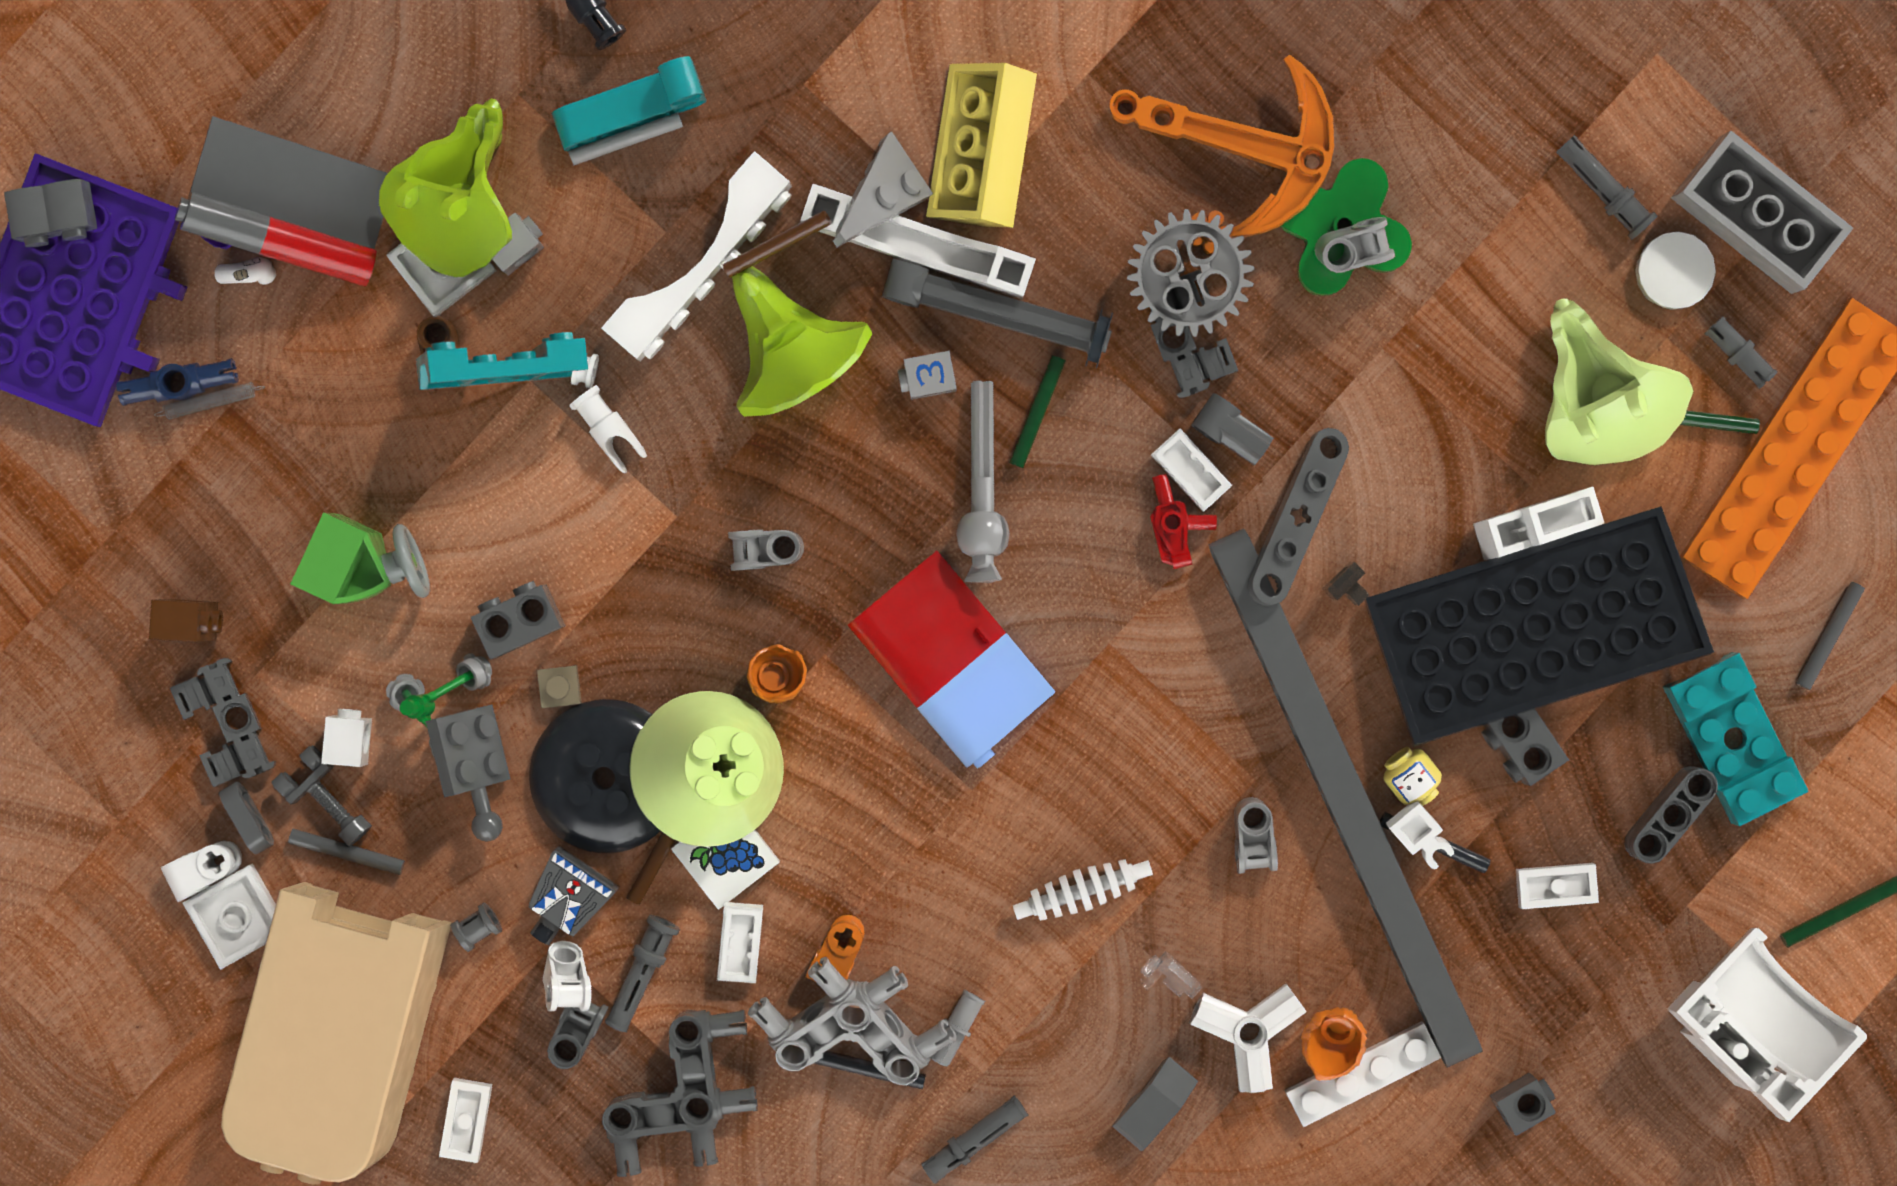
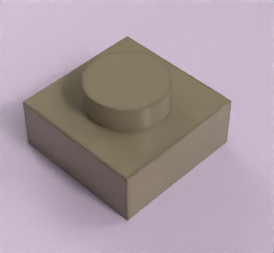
(559, 686)

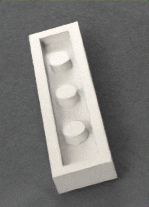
(1378, 1068)

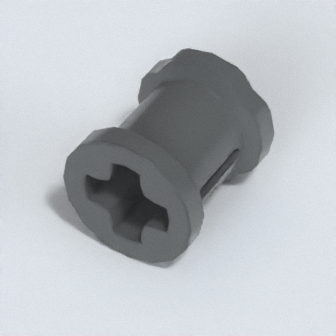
(476, 927)

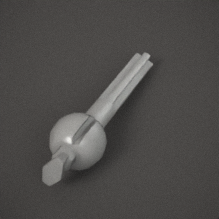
(982, 530)

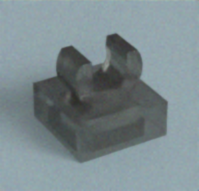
(1346, 584)

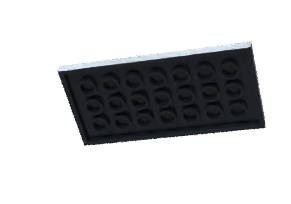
(1538, 626)

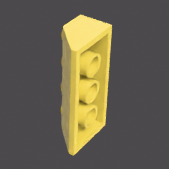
(981, 144)

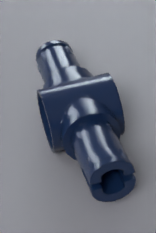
(158, 383)

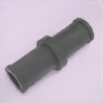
(1741, 352)

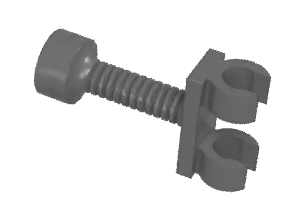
(351, 827)

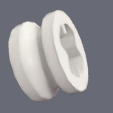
(586, 376)

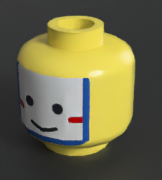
(1412, 776)

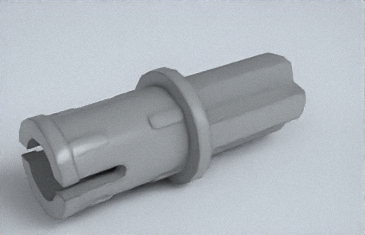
(960, 1021)

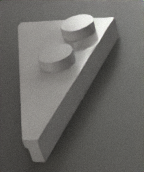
(887, 190)

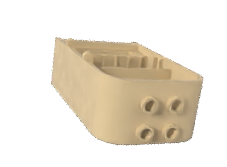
(331, 1036)

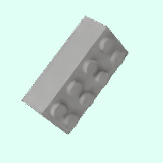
(1762, 212)

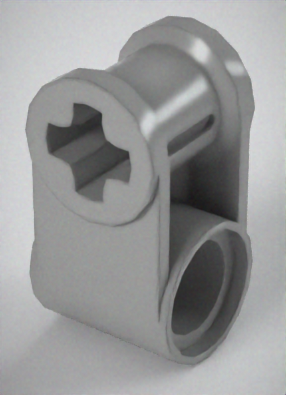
(1363, 245)
(761, 549)
(1254, 844)

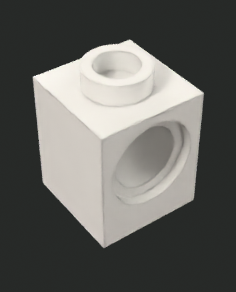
(346, 739)

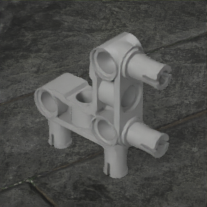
(871, 1025)

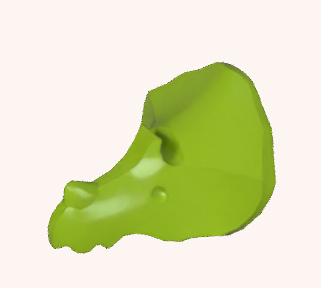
(443, 199)
(790, 347)

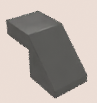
(1156, 1104)

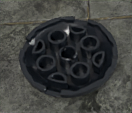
(566, 783)

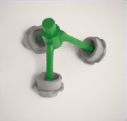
(409, 697)

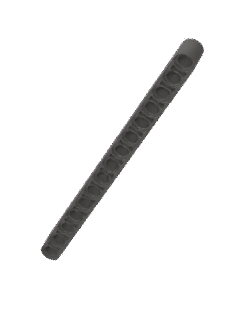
(1347, 803)

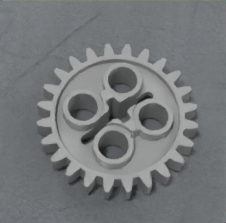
(1157, 285)

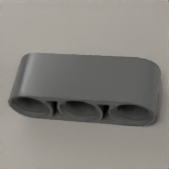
(1688, 807)

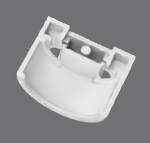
(1759, 1019)

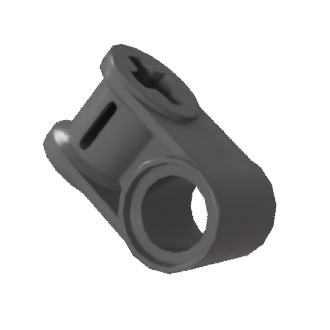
(578, 1029)

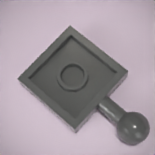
(468, 759)

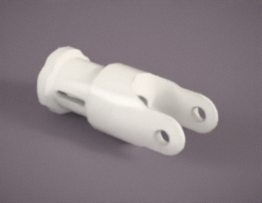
(605, 425)

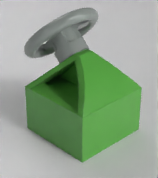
(351, 563)

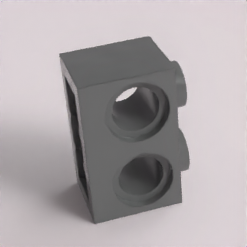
(521, 628)
(1530, 733)

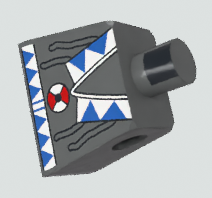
(567, 896)

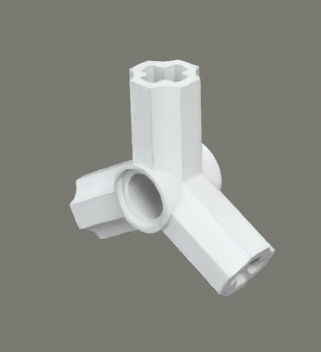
(1251, 1056)

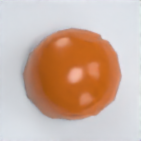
(776, 674)

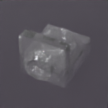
(1176, 979)

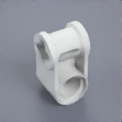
(198, 870)
(566, 977)

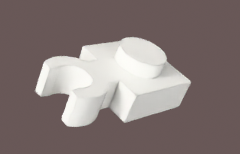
(1419, 830)

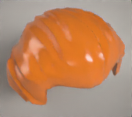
(1333, 1043)

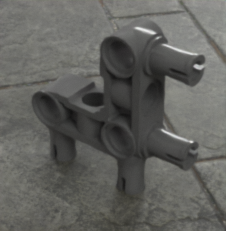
(670, 1110)

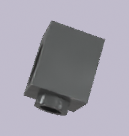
(1507, 1100)

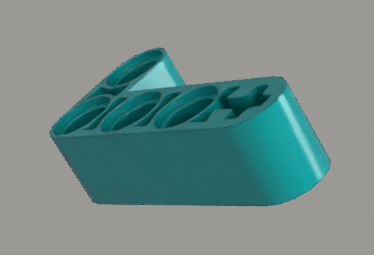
(630, 105)

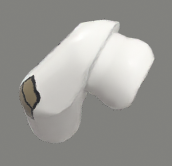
(248, 271)

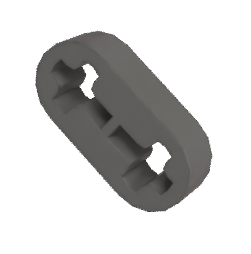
(246, 818)

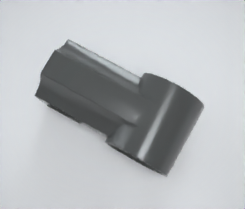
(1223, 424)

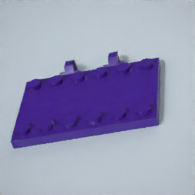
(80, 302)

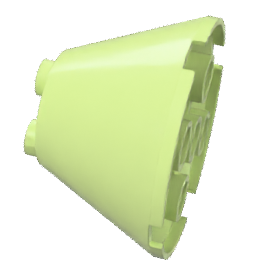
(676, 775)

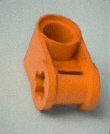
(838, 952)

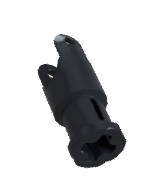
(588, 12)

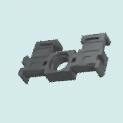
(1196, 367)
(247, 749)

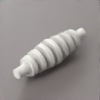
(1083, 889)

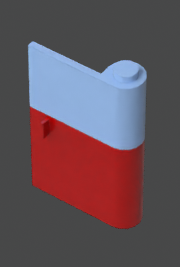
(951, 659)

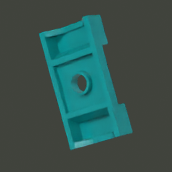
(449, 366)
(1757, 772)

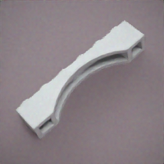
(930, 247)
(646, 318)

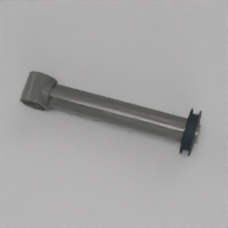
(914, 286)

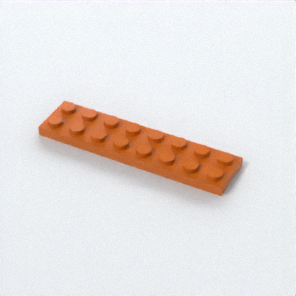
(1796, 450)

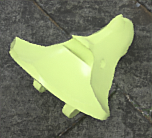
(1604, 399)

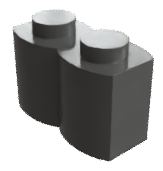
(50, 211)

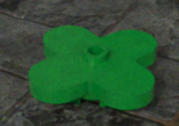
(1352, 197)

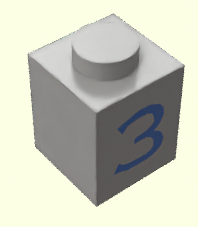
(928, 375)

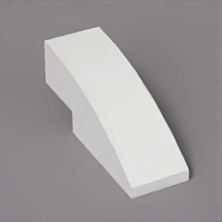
(1538, 523)

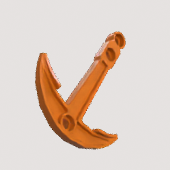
(1256, 144)

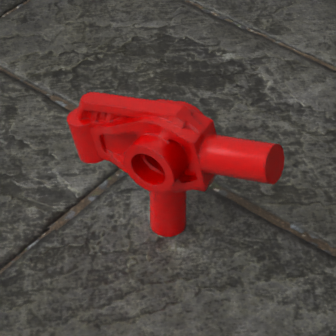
(1172, 524)

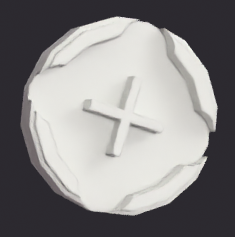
(1675, 270)

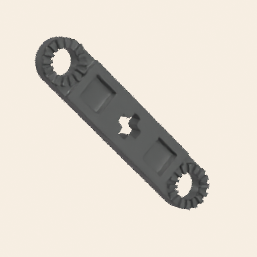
(1310, 492)

